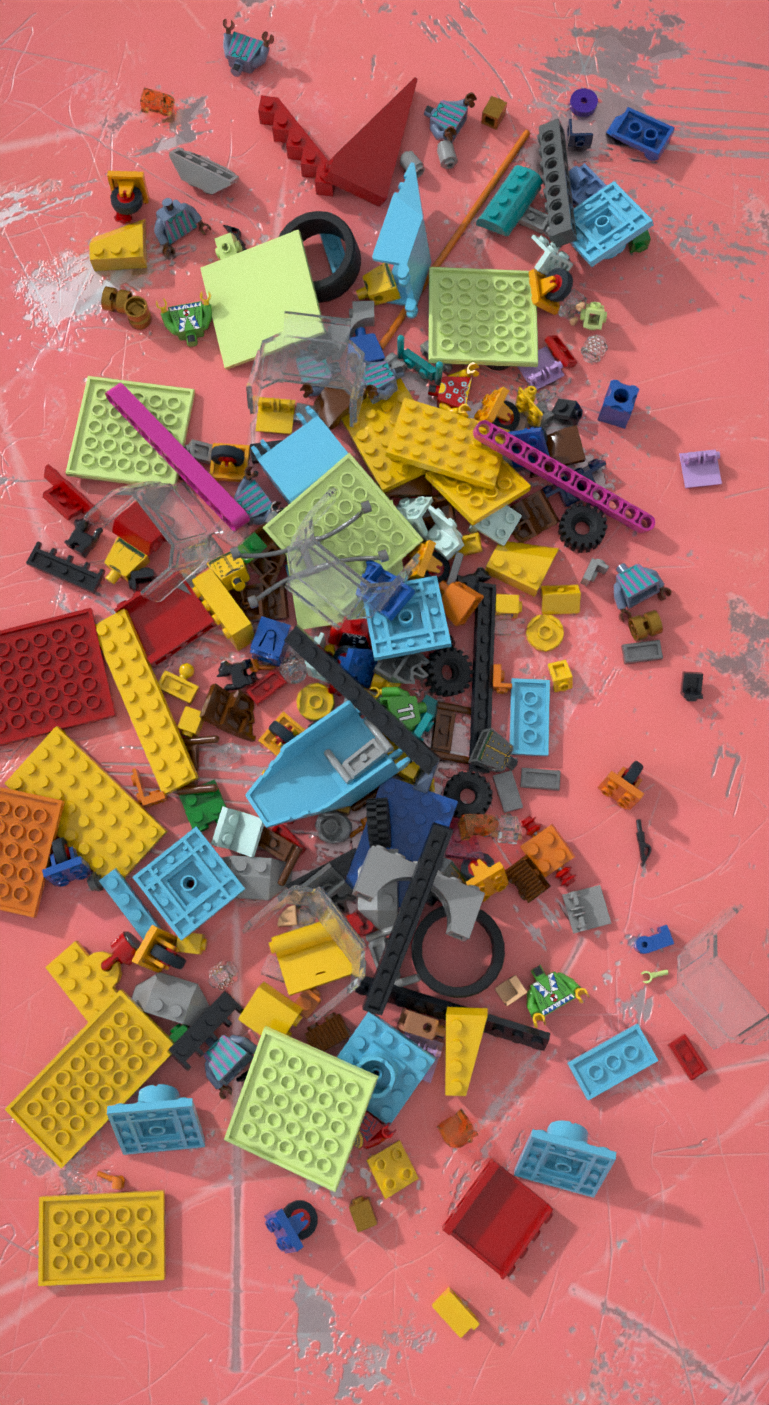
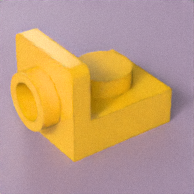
(560, 675)

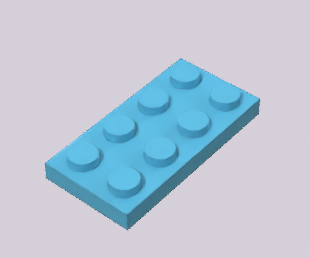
(529, 717)
(612, 1061)

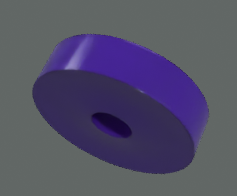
(583, 109)

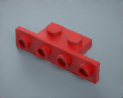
(64, 496)

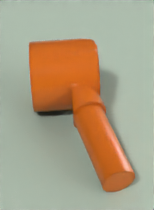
(256, 667)
(360, 828)
(117, 1180)

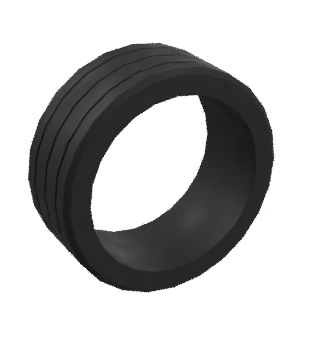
(327, 223)
(485, 981)

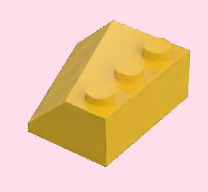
(120, 248)
(521, 565)

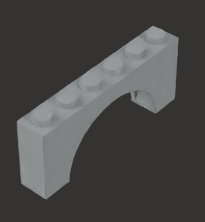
(458, 899)

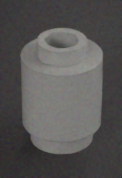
(447, 154)
(408, 157)

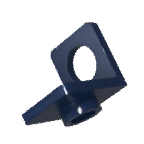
(578, 139)

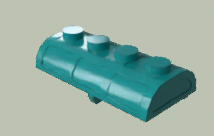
(511, 201)

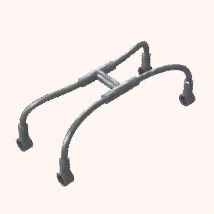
(365, 508)

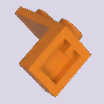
(155, 797)

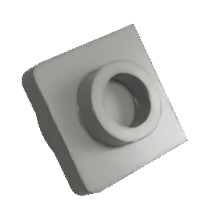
(200, 450)
(592, 570)

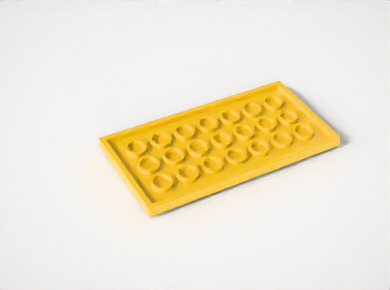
(97, 814)
(93, 1071)

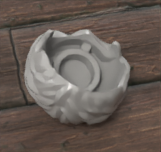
(333, 827)

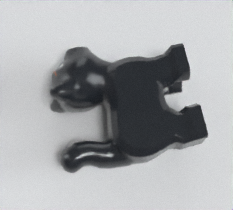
(79, 537)
(470, 580)
(238, 674)

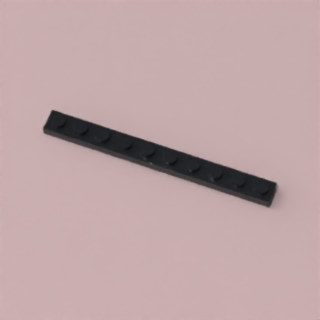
(482, 666)
(362, 699)
(407, 918)
(437, 1008)

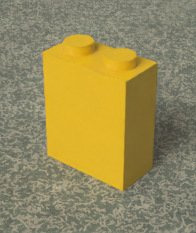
(272, 1010)

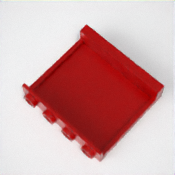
(168, 624)
(498, 1218)

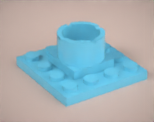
(607, 224)
(416, 628)
(168, 880)
(395, 1056)
(156, 1122)
(565, 1159)

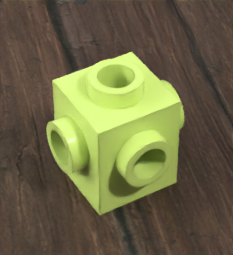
(227, 246)
(593, 322)

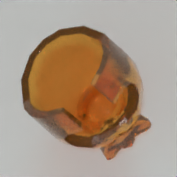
(457, 1130)

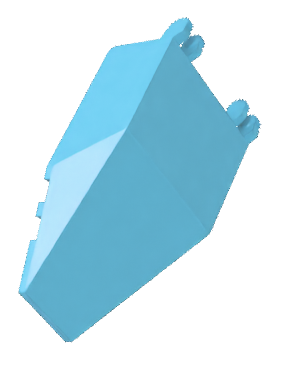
(405, 243)
(301, 457)
(306, 783)

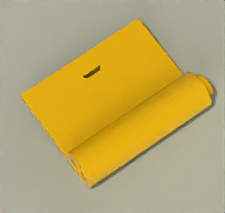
(308, 953)

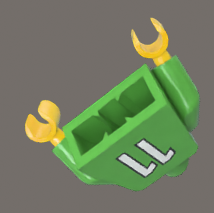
(402, 705)

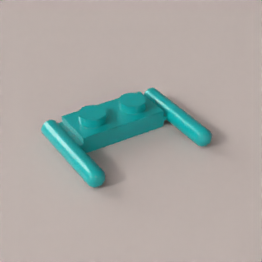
(417, 363)

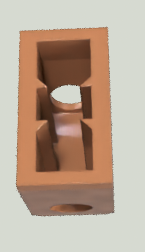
(413, 1023)

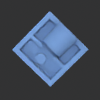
(584, 183)

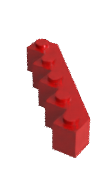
(298, 145)

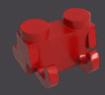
(356, 922)

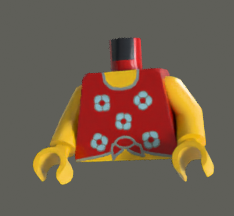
(455, 390)

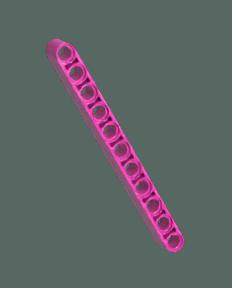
(177, 457)
(555, 478)

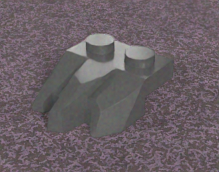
(402, 668)
(333, 885)

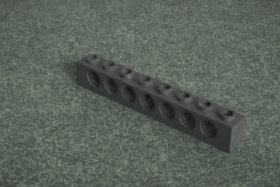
(557, 183)

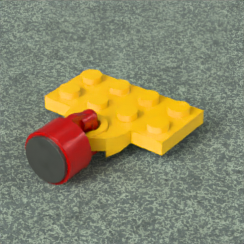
(93, 977)

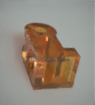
(156, 102)
(477, 825)

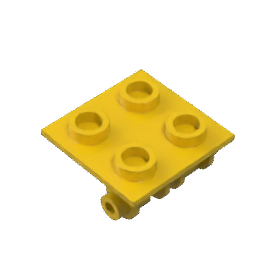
(525, 405)
(275, 415)
(392, 1169)

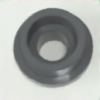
(93, 882)

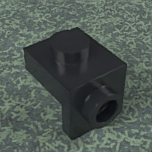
(568, 410)
(145, 575)
(692, 685)

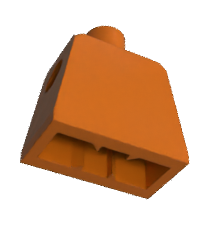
(459, 601)

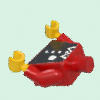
(351, 633)

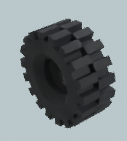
(592, 518)
(459, 667)
(470, 781)
(378, 822)

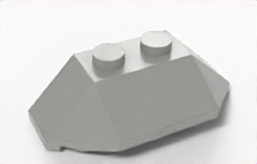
(201, 171)
(257, 876)
(385, 906)
(171, 998)

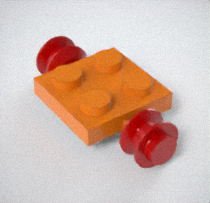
(548, 850)

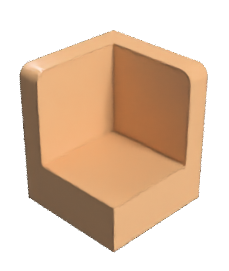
(510, 990)

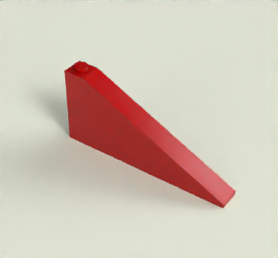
(369, 158)

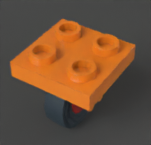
(624, 785)

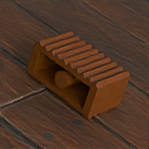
(527, 879)
(328, 1033)

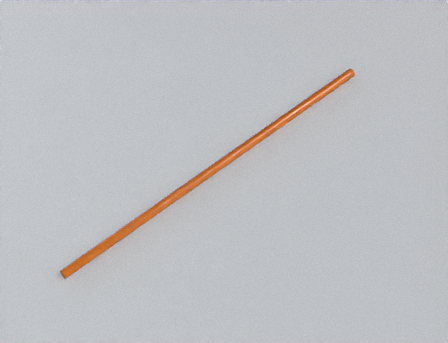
(391, 331)

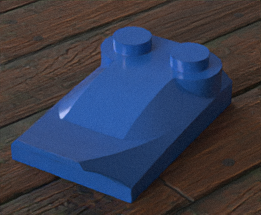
(642, 133)

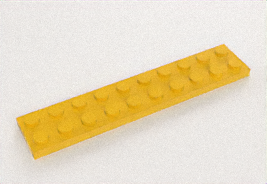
(145, 702)

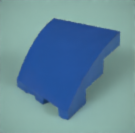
(376, 574)

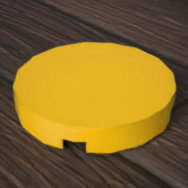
(544, 632)
(315, 701)

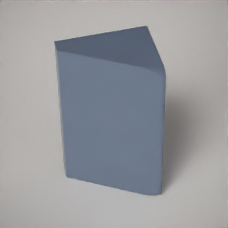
(424, 780)

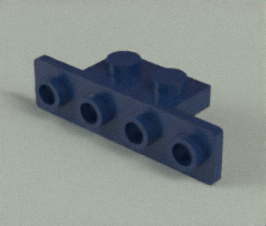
(567, 498)

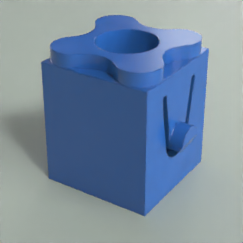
(613, 411)
(269, 641)

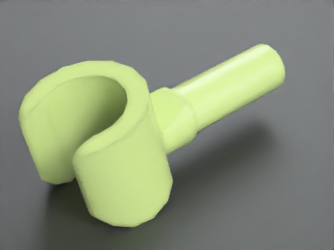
(655, 974)

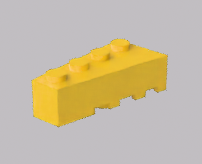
(224, 609)
(463, 1040)

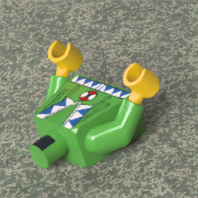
(188, 319)
(550, 993)

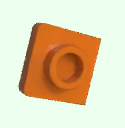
(498, 677)
(309, 1001)

